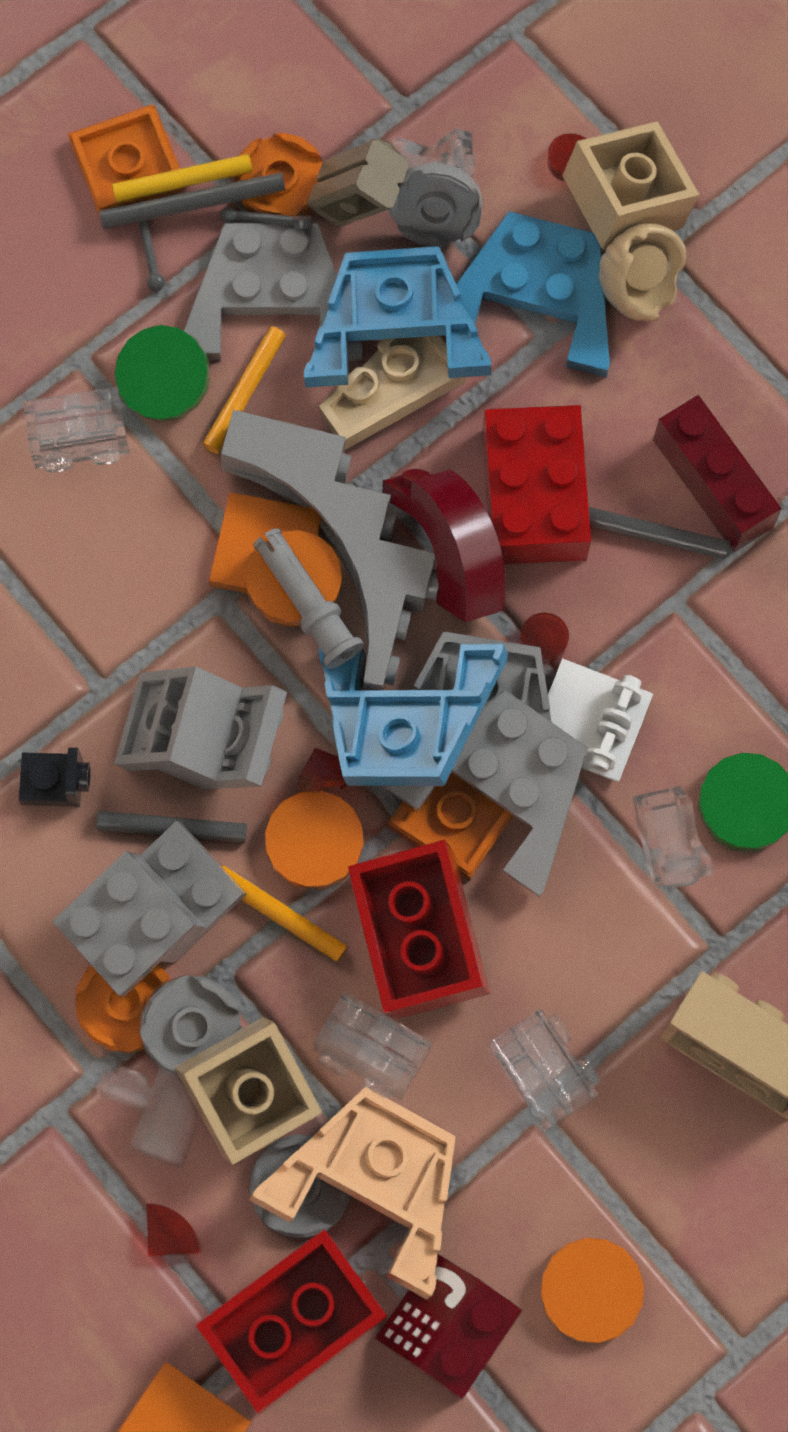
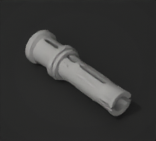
(319, 616)

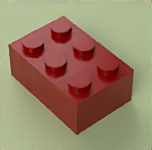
(537, 483)
(418, 930)
(291, 1321)

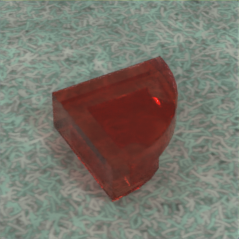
(321, 771)
(169, 1233)

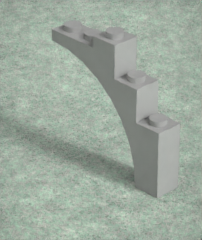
(312, 472)

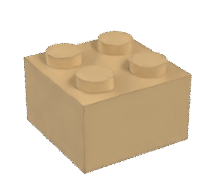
(629, 182)
(248, 1090)

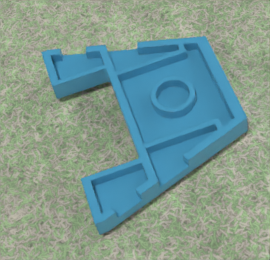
(545, 272)
(392, 298)
(408, 733)

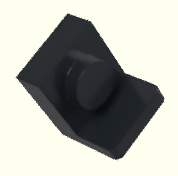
(53, 778)

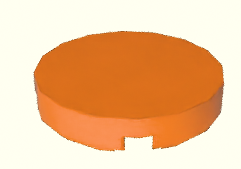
(299, 165)
(318, 561)
(314, 839)
(110, 1018)
(592, 1290)

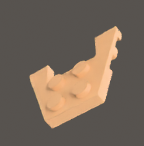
(384, 1161)

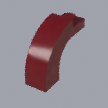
(461, 537)

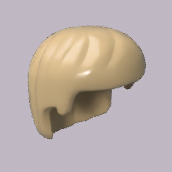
(642, 270)

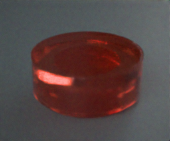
(560, 153)
(546, 632)

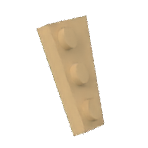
(389, 387)

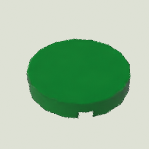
(162, 373)
(745, 802)

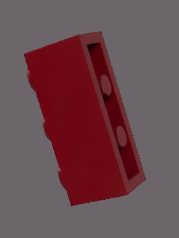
(716, 473)

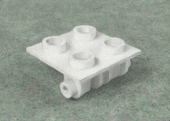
(599, 714)

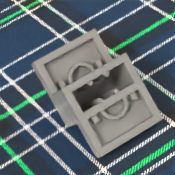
(201, 728)
(149, 908)

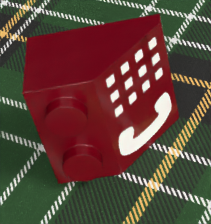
(452, 1330)

